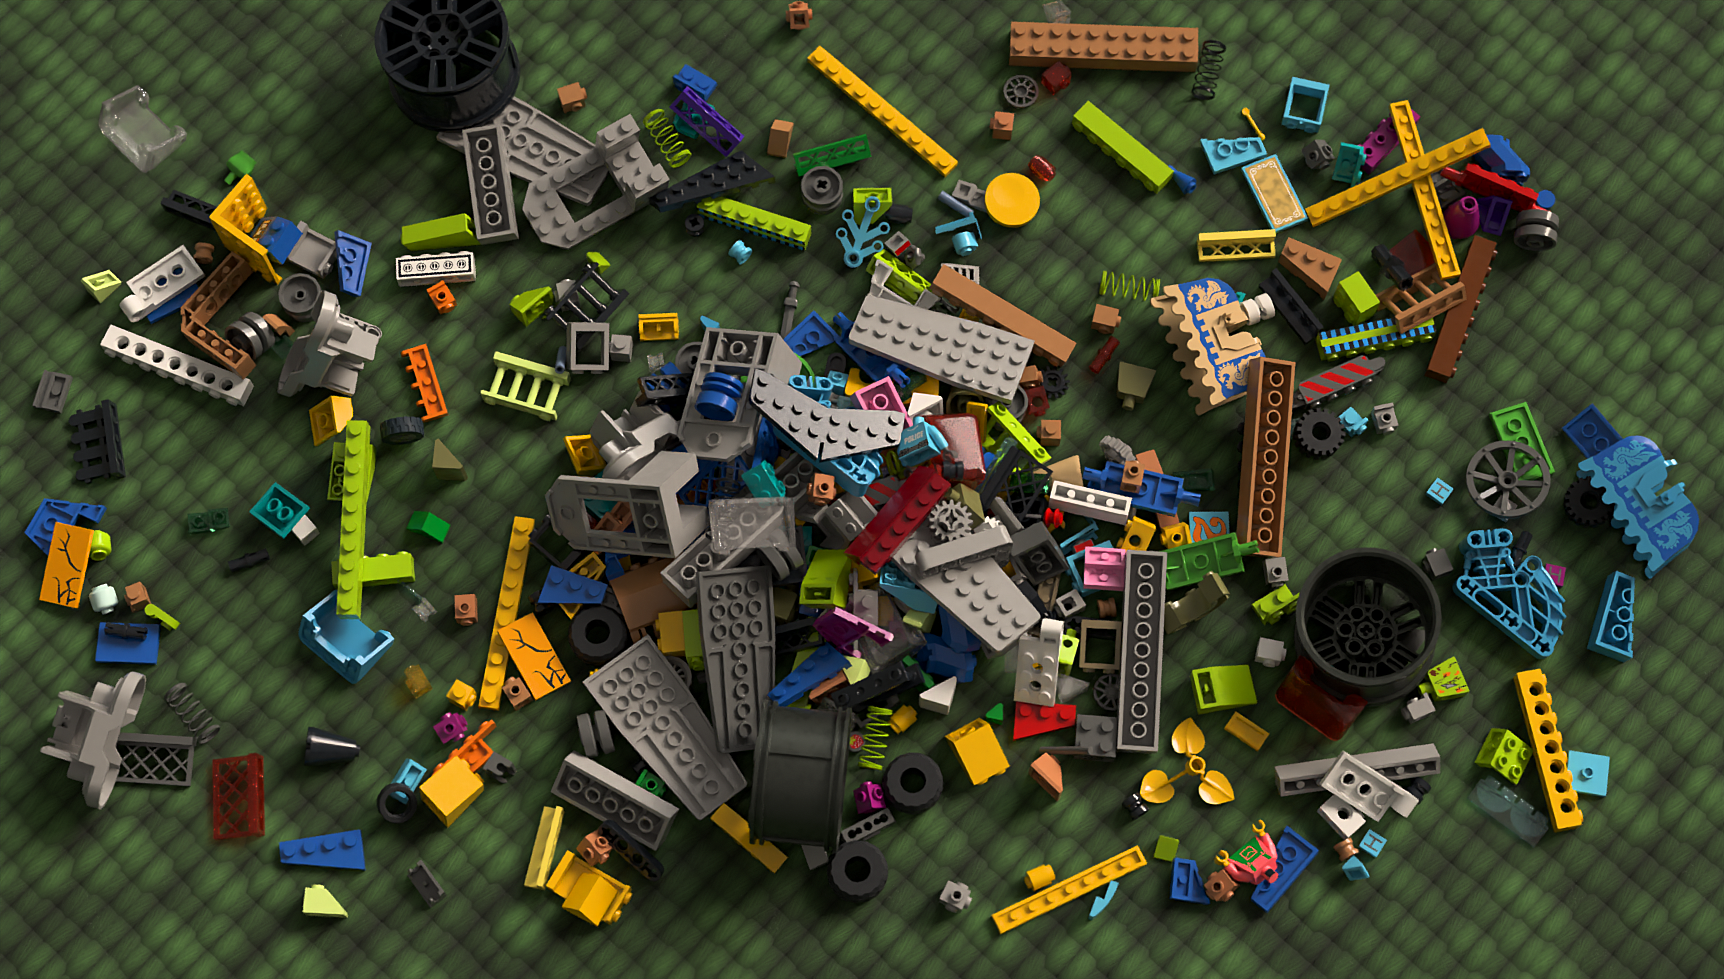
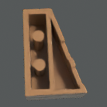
(1310, 265)

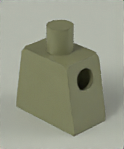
(1133, 384)
(967, 498)
(785, 604)

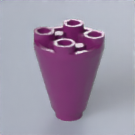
(1462, 218)

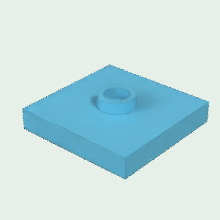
(1588, 773)

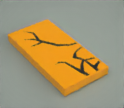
(66, 565)
(533, 656)

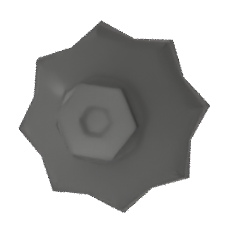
(913, 257)

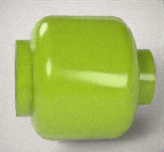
(100, 546)

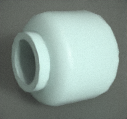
(103, 599)

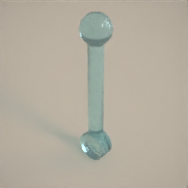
(410, 590)

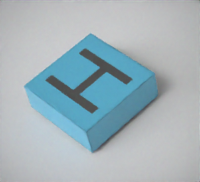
(1439, 491)
(1372, 843)

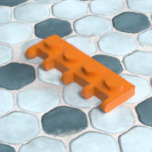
(426, 382)

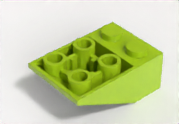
(336, 480)
(826, 580)
(1222, 688)

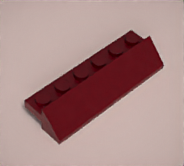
(898, 519)

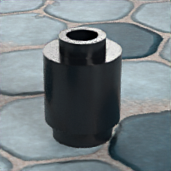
(899, 214)

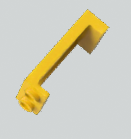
(568, 873)

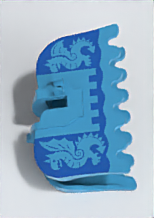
(1632, 475)

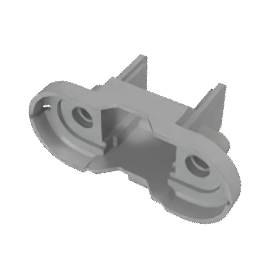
(331, 351)
(633, 439)
(89, 732)

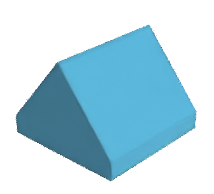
(1354, 869)

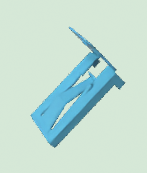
(955, 224)
(1081, 535)

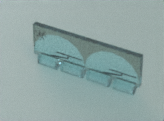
(1512, 815)

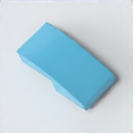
(1100, 904)

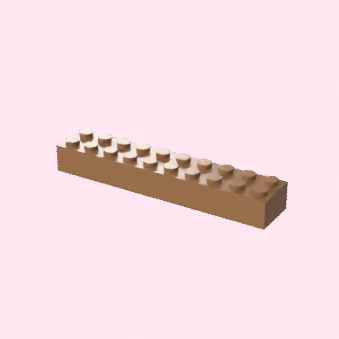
(1104, 46)
(1265, 455)

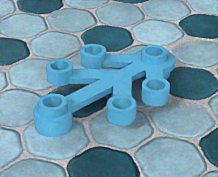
(861, 235)

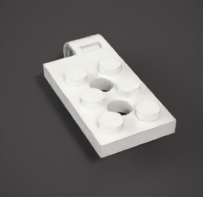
(150, 295)
(1042, 651)
(1380, 794)

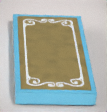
(1274, 193)

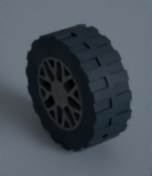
(401, 430)

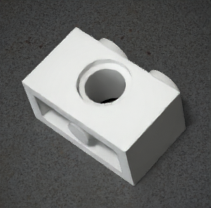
(1343, 827)

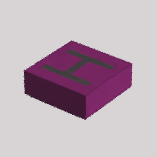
(1557, 574)

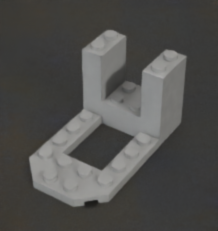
(630, 168)
(736, 355)
(659, 521)

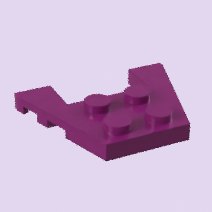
(846, 628)

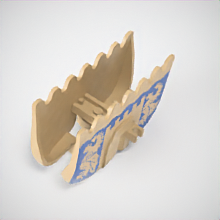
(1200, 321)

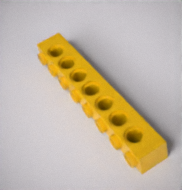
(1560, 820)

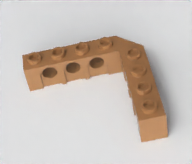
(206, 303)

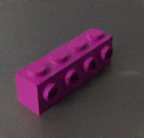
(1381, 143)

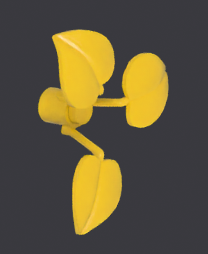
(1189, 739)

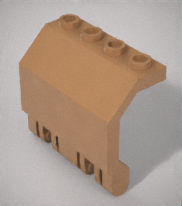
(644, 595)

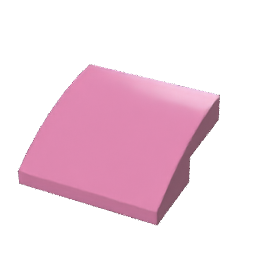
(1104, 568)

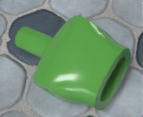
(239, 166)

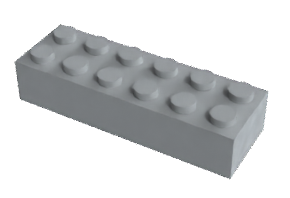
(490, 184)
(614, 798)

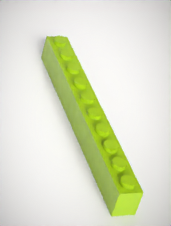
(353, 520)

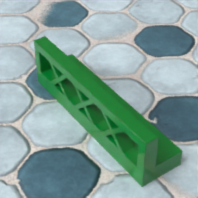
(833, 159)

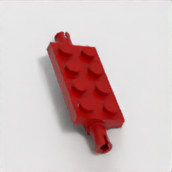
(1491, 184)

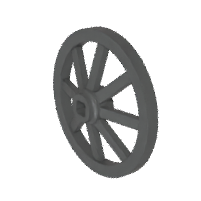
(1510, 476)

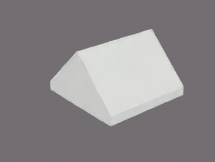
(925, 405)
(939, 697)

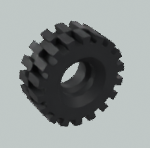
(1309, 443)
(1576, 510)

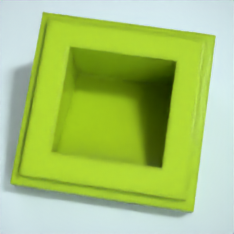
(597, 257)
(1166, 848)

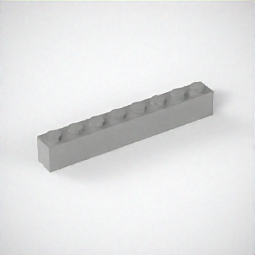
(1391, 764)

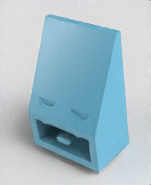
(904, 589)

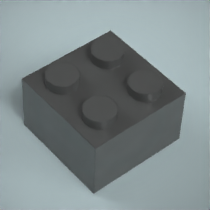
(1098, 733)

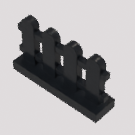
(104, 432)

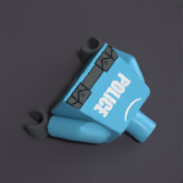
(920, 444)

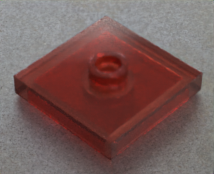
(1414, 252)

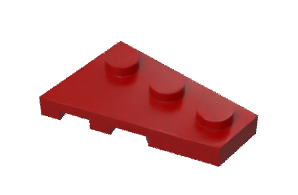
(1039, 719)

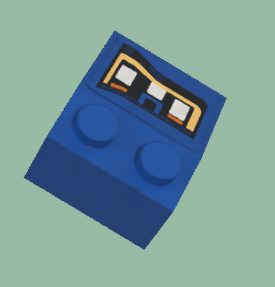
(277, 236)

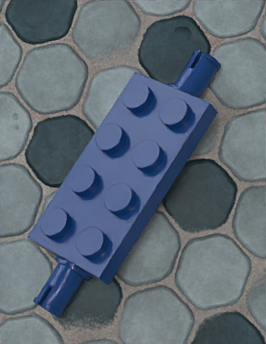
(872, 364)
(1157, 493)

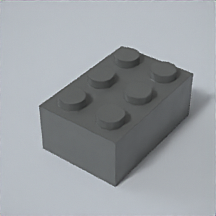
(1038, 553)

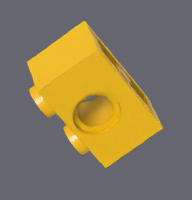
(1140, 528)

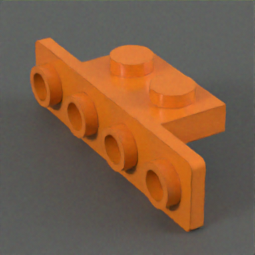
(474, 750)

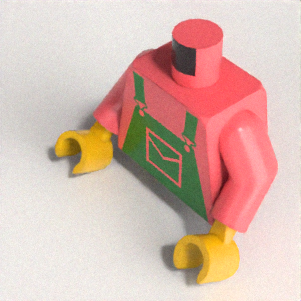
(1253, 860)

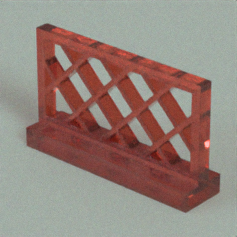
(255, 798)

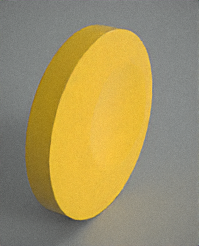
(1012, 200)

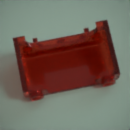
(963, 436)
(1315, 704)

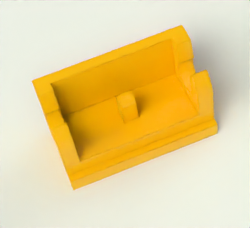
(658, 327)

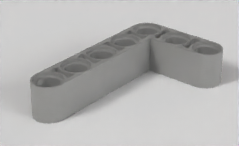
(990, 542)

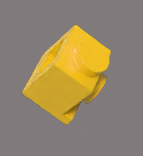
(1168, 533)

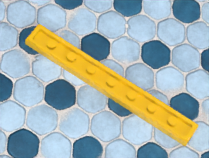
(1068, 890)

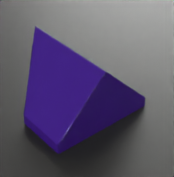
(1493, 213)

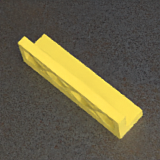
(1237, 239)
(544, 848)

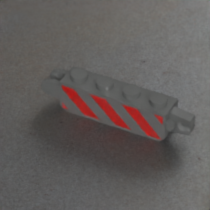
(1336, 381)
(878, 491)

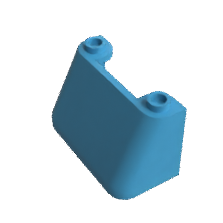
(342, 643)

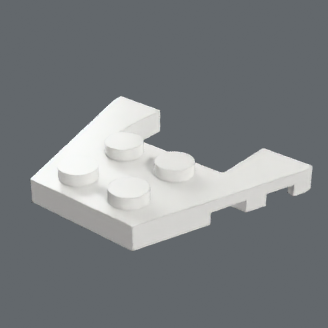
(877, 289)

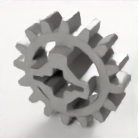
(1116, 450)
(958, 521)

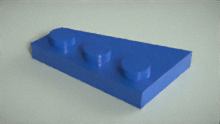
(810, 335)
(568, 587)

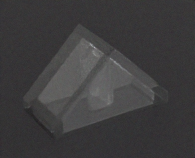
(1057, 12)
(1069, 687)

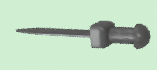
(790, 305)

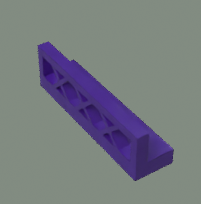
(711, 116)

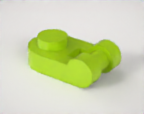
(167, 621)

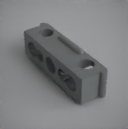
(876, 829)

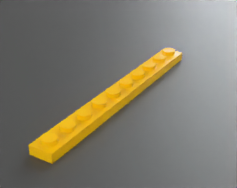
(882, 111)
(1398, 177)
(1425, 193)
(506, 612)

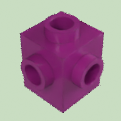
(444, 728)
(869, 798)

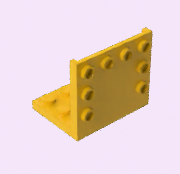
(237, 217)

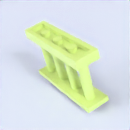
(523, 367)

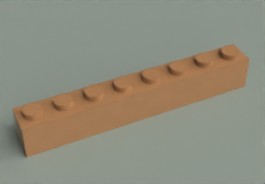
(1001, 314)

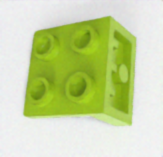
(1275, 604)
(1505, 754)

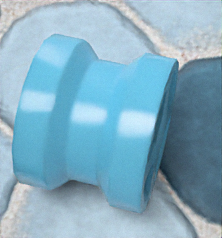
(740, 252)

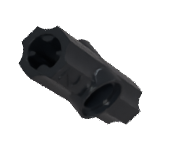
(1392, 267)

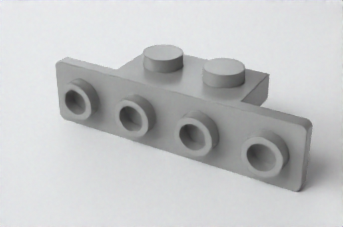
(864, 603)

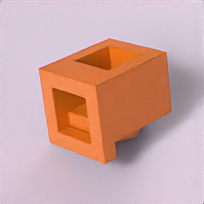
(438, 291)

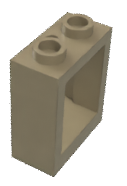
(1090, 667)

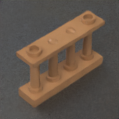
(1426, 309)

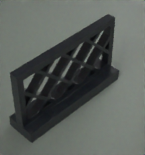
(1002, 474)

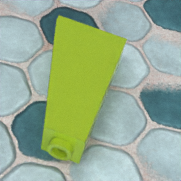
(440, 233)

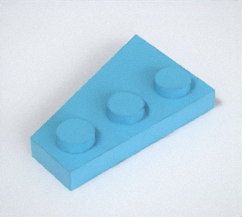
(1229, 154)

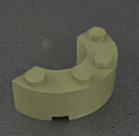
(1196, 604)

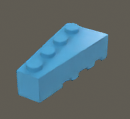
(1614, 619)

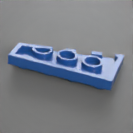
(767, 444)
(817, 667)
(332, 850)
(1292, 858)

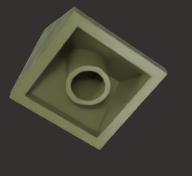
(446, 465)

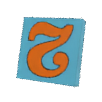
(1208, 525)

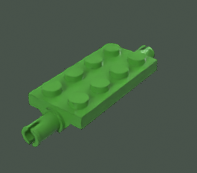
(1218, 554)

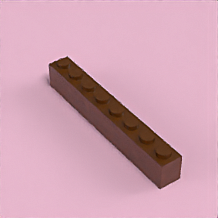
(1459, 317)

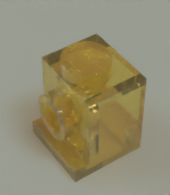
(417, 680)

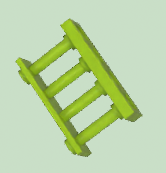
(1016, 431)

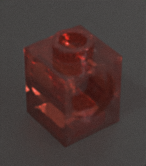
(1038, 392)

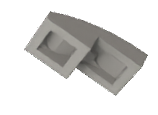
(969, 195)

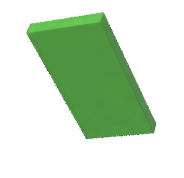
(1518, 425)

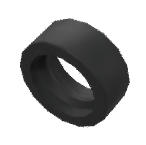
(387, 790)

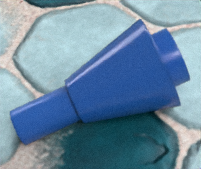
(1186, 183)

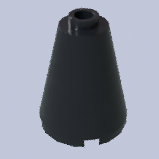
(328, 748)

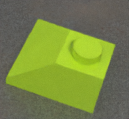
(861, 194)
(531, 304)

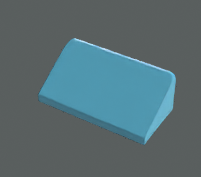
(409, 775)

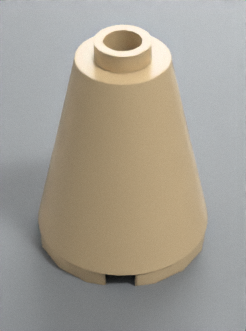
(1065, 471)

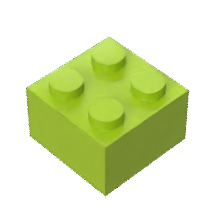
(1356, 299)

